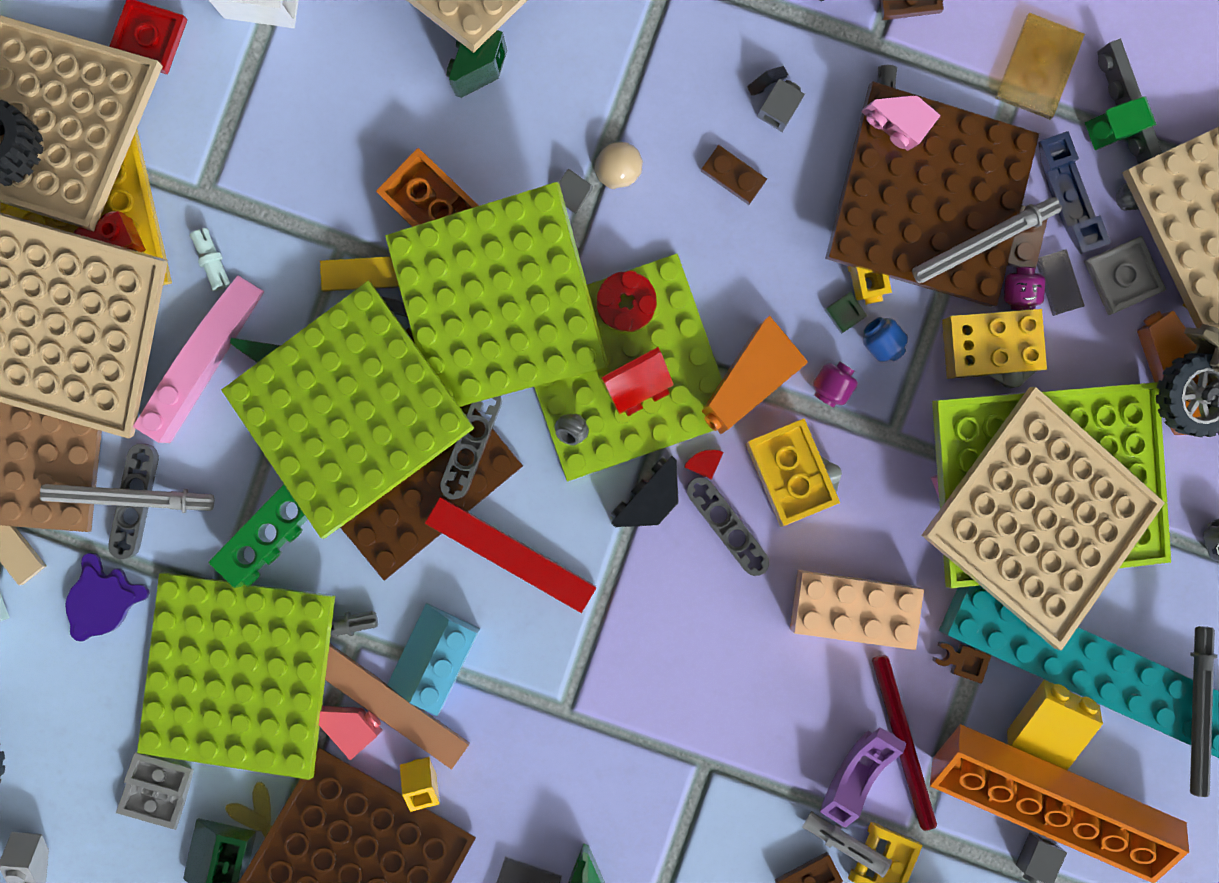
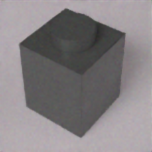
(781, 104)
(1040, 859)

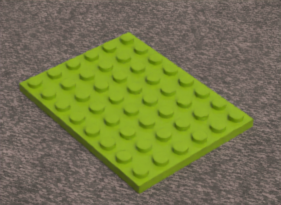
(1117, 417)

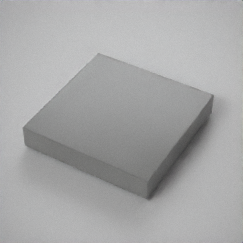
(1125, 275)

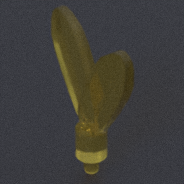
(260, 817)

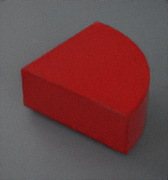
(704, 462)

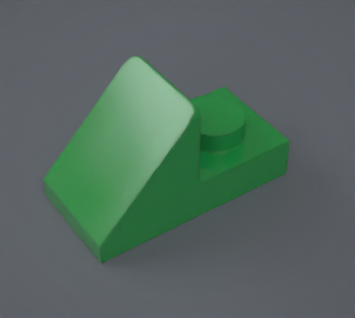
(1120, 122)

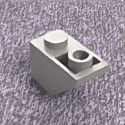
(25, 859)

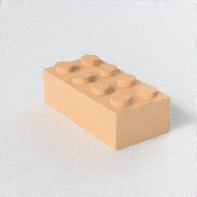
(856, 609)

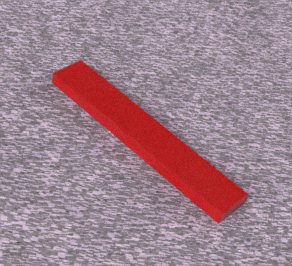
(510, 554)

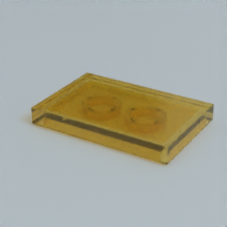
(1039, 66)

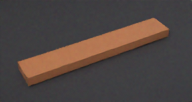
(393, 709)

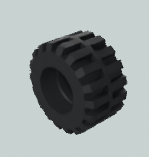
(19, 146)

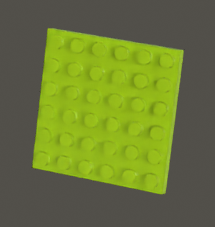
(498, 296)
(347, 409)
(671, 420)
(236, 675)

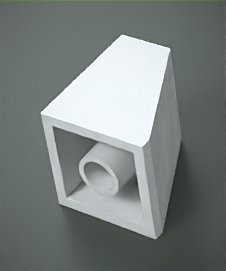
(267, 12)

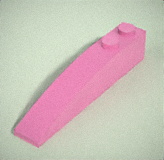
(197, 362)

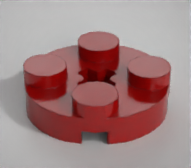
(629, 284)

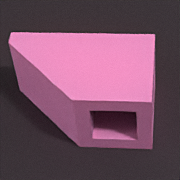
(902, 118)

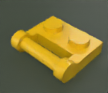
(899, 848)

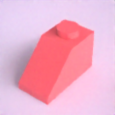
(349, 728)

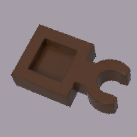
(966, 661)

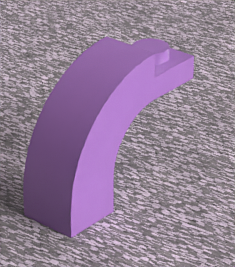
(857, 774)

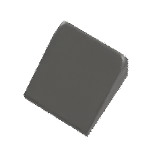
(574, 190)

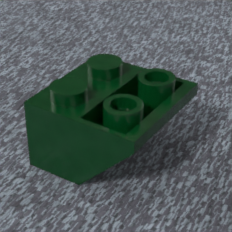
(477, 69)
(218, 853)

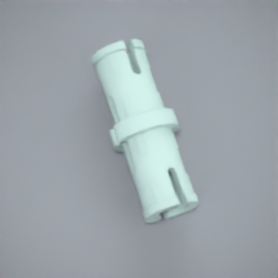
(210, 259)

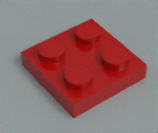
(149, 32)

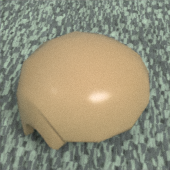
(618, 165)

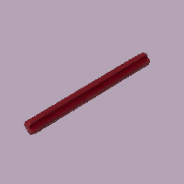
(901, 730)

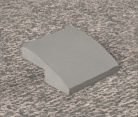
(155, 791)

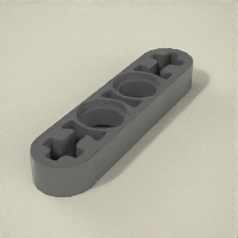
(476, 445)
(724, 528)
(135, 538)

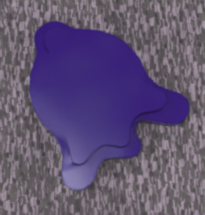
(99, 600)

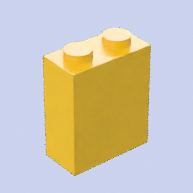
(1055, 725)

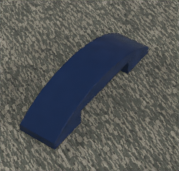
(1065, 184)

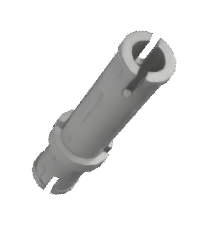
(847, 844)

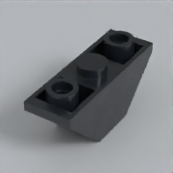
(652, 498)

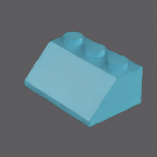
(432, 659)

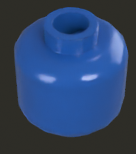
(885, 339)

